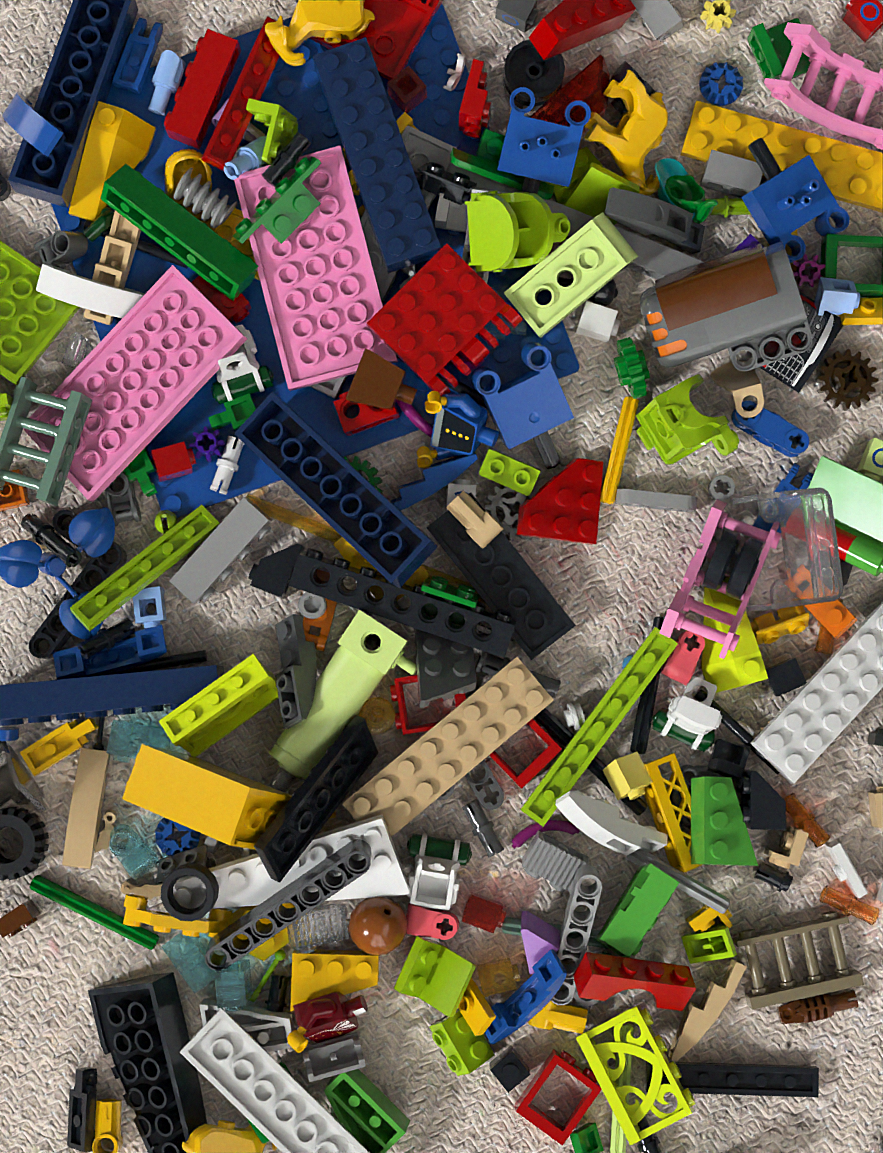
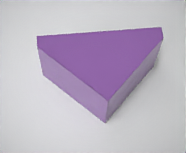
(537, 938)

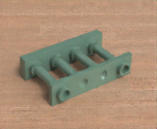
(64, 447)

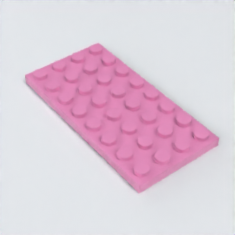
(319, 278)
(141, 378)

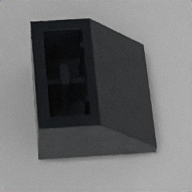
(760, 803)

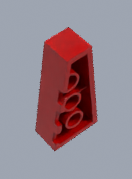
(578, 23)

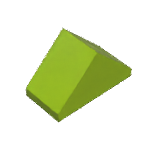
(709, 945)

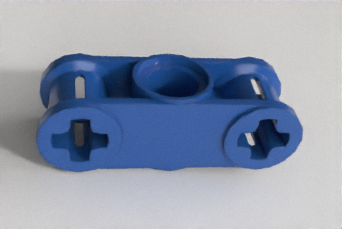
(771, 430)

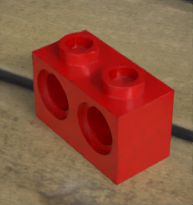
(367, 417)

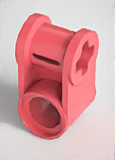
(682, 662)
(425, 922)

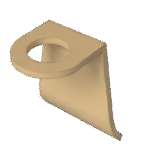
(740, 385)

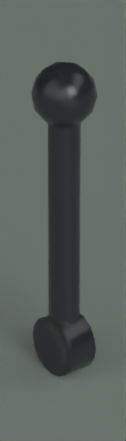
(98, 745)

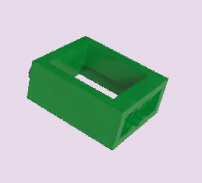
(828, 256)

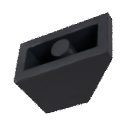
(275, 571)

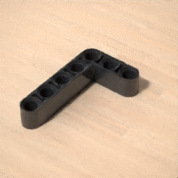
(81, 584)

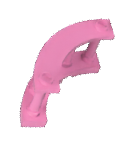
(809, 41)
(695, 576)

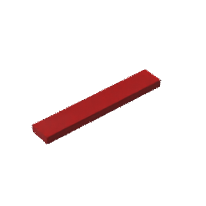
(235, 116)

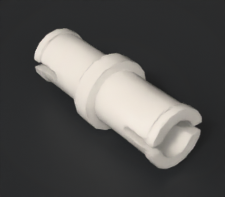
(227, 465)

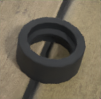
(180, 912)

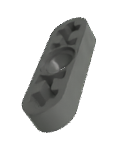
(493, 787)

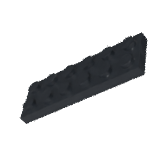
(505, 584)
(316, 799)

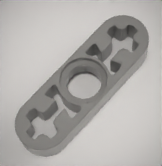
(656, 500)

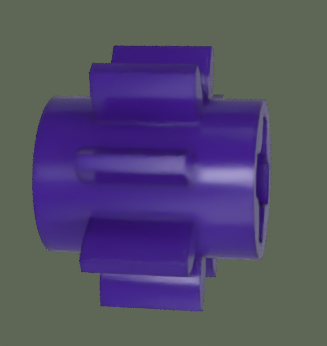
(201, 440)

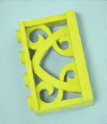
(221, 706)
(627, 1114)

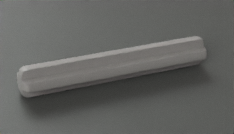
(687, 884)

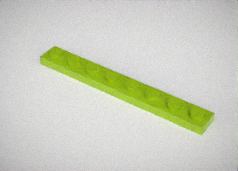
(599, 726)

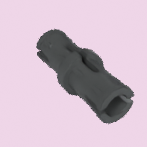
(483, 828)

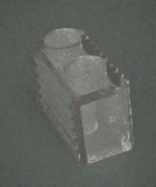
(320, 926)

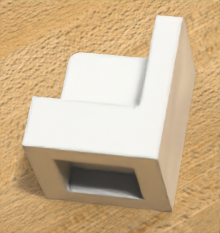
(451, 215)

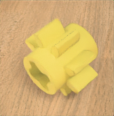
(723, 19)

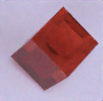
(407, 90)
(483, 913)

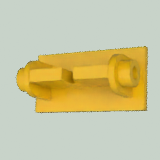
(792, 621)

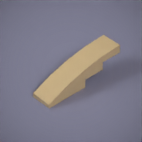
(115, 259)
(86, 808)
(700, 1018)

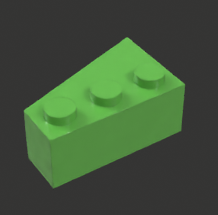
(718, 824)
(637, 910)
(366, 1111)

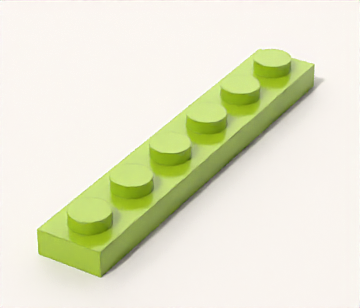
(144, 568)

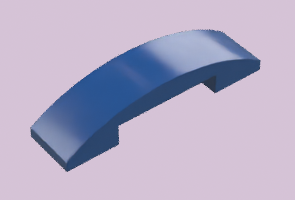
(31, 124)
(126, 654)
(528, 998)

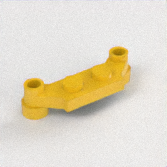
(137, 913)

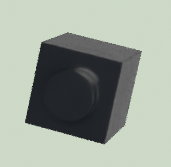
(509, 1068)

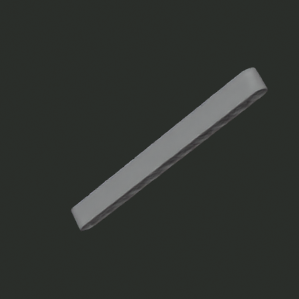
(653, 259)

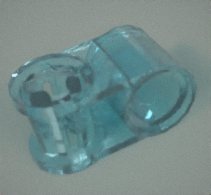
(135, 855)

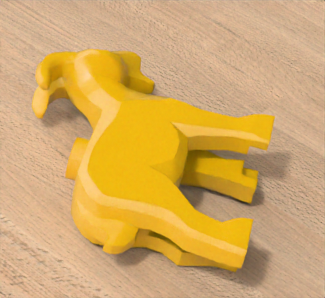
(318, 18)
(636, 132)
(224, 1139)

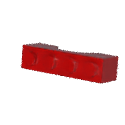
(605, 975)

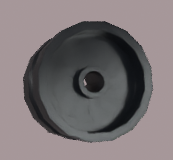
(519, 69)
(733, 564)

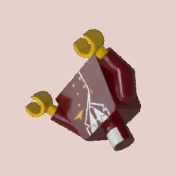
(325, 1018)

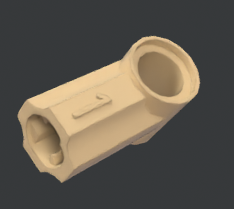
(478, 524)

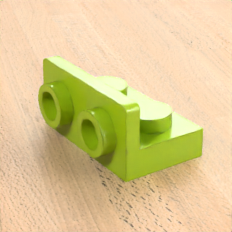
(509, 472)

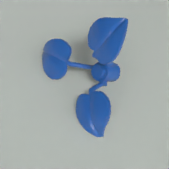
(21, 559)

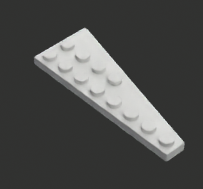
(249, 884)

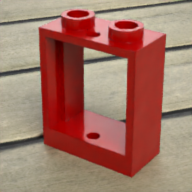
(401, 717)
(537, 763)
(542, 1120)

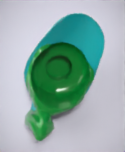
(682, 190)

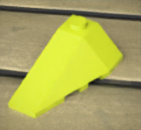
(738, 667)

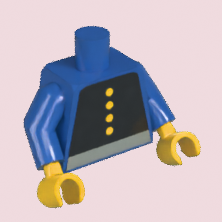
(456, 429)

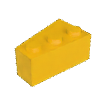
(330, 972)

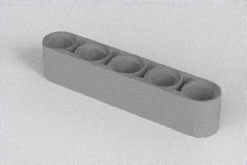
(579, 922)

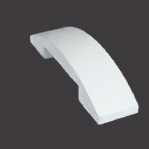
(86, 292)

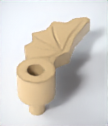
(104, 837)
(146, 889)

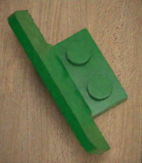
(487, 160)

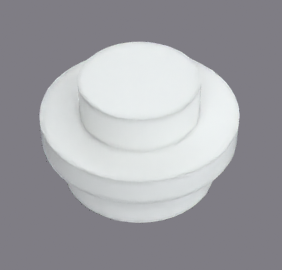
(574, 716)

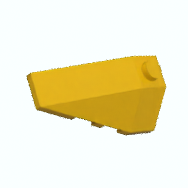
(111, 142)

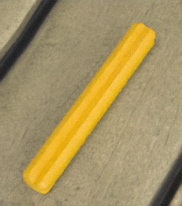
(619, 450)

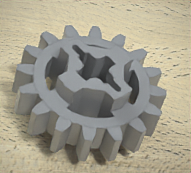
(502, 504)

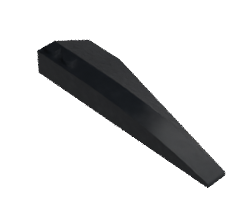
(145, 1032)

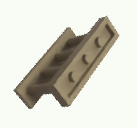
(816, 981)

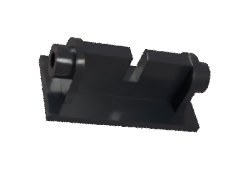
(456, 184)

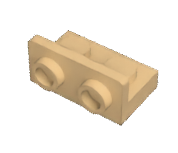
(793, 845)

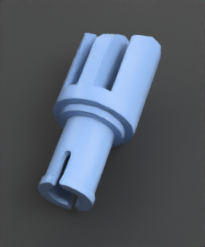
(166, 80)
(247, 159)

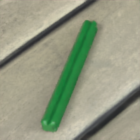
(93, 912)

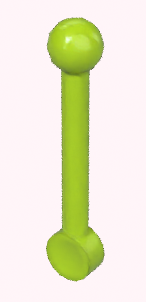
(279, 956)

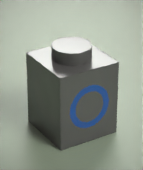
(517, 13)

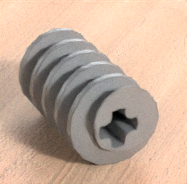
(203, 199)

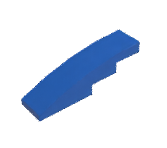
(433, 480)

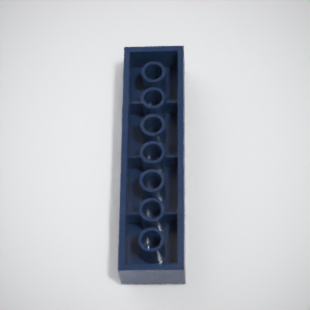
(68, 98)
(377, 155)
(336, 490)
(103, 693)

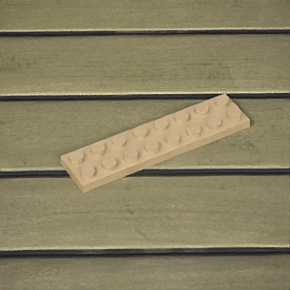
(451, 748)

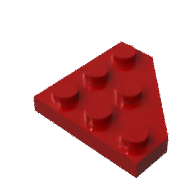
(565, 505)

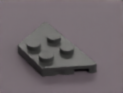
(442, 667)

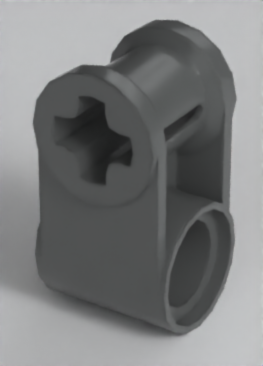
(62, 248)
(123, 501)

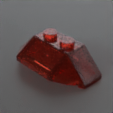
(585, 87)

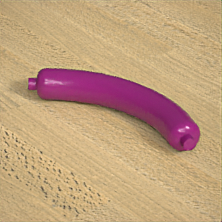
(416, 418)
(551, 825)

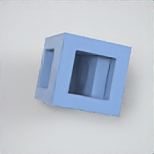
(836, 296)
(149, 596)

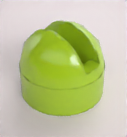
(171, 520)

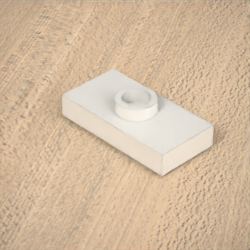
(845, 869)

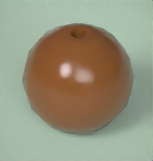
(377, 925)

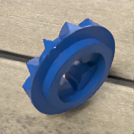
(709, 88)
(172, 847)

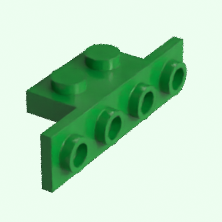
(285, 208)

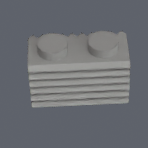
(552, 861)

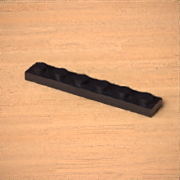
(745, 1079)

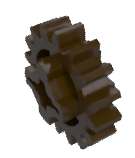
(857, 383)

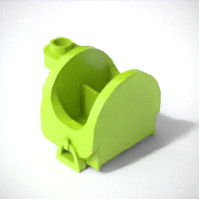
(511, 230)
(679, 429)

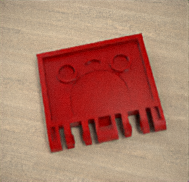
(393, 32)
(440, 317)

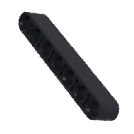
(281, 916)

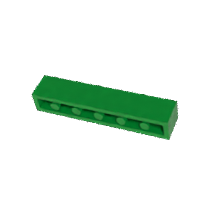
(179, 231)

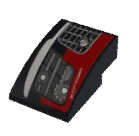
(798, 368)

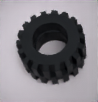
(33, 839)

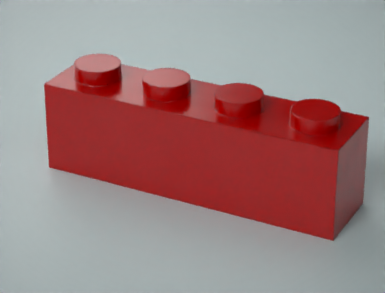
(202, 89)

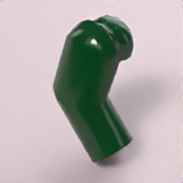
(100, 225)

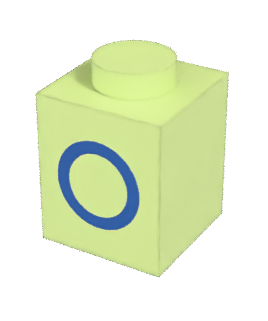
(872, 460)

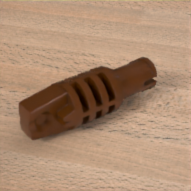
(816, 1007)

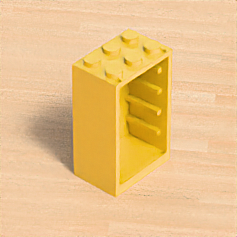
(203, 796)

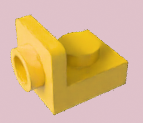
(704, 918)

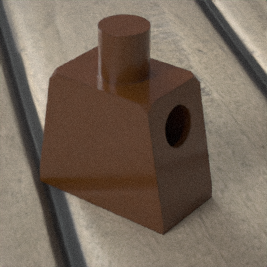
(379, 383)

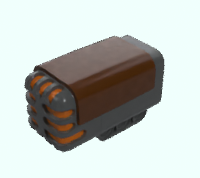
(730, 305)

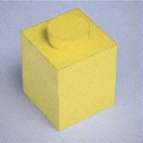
(627, 776)

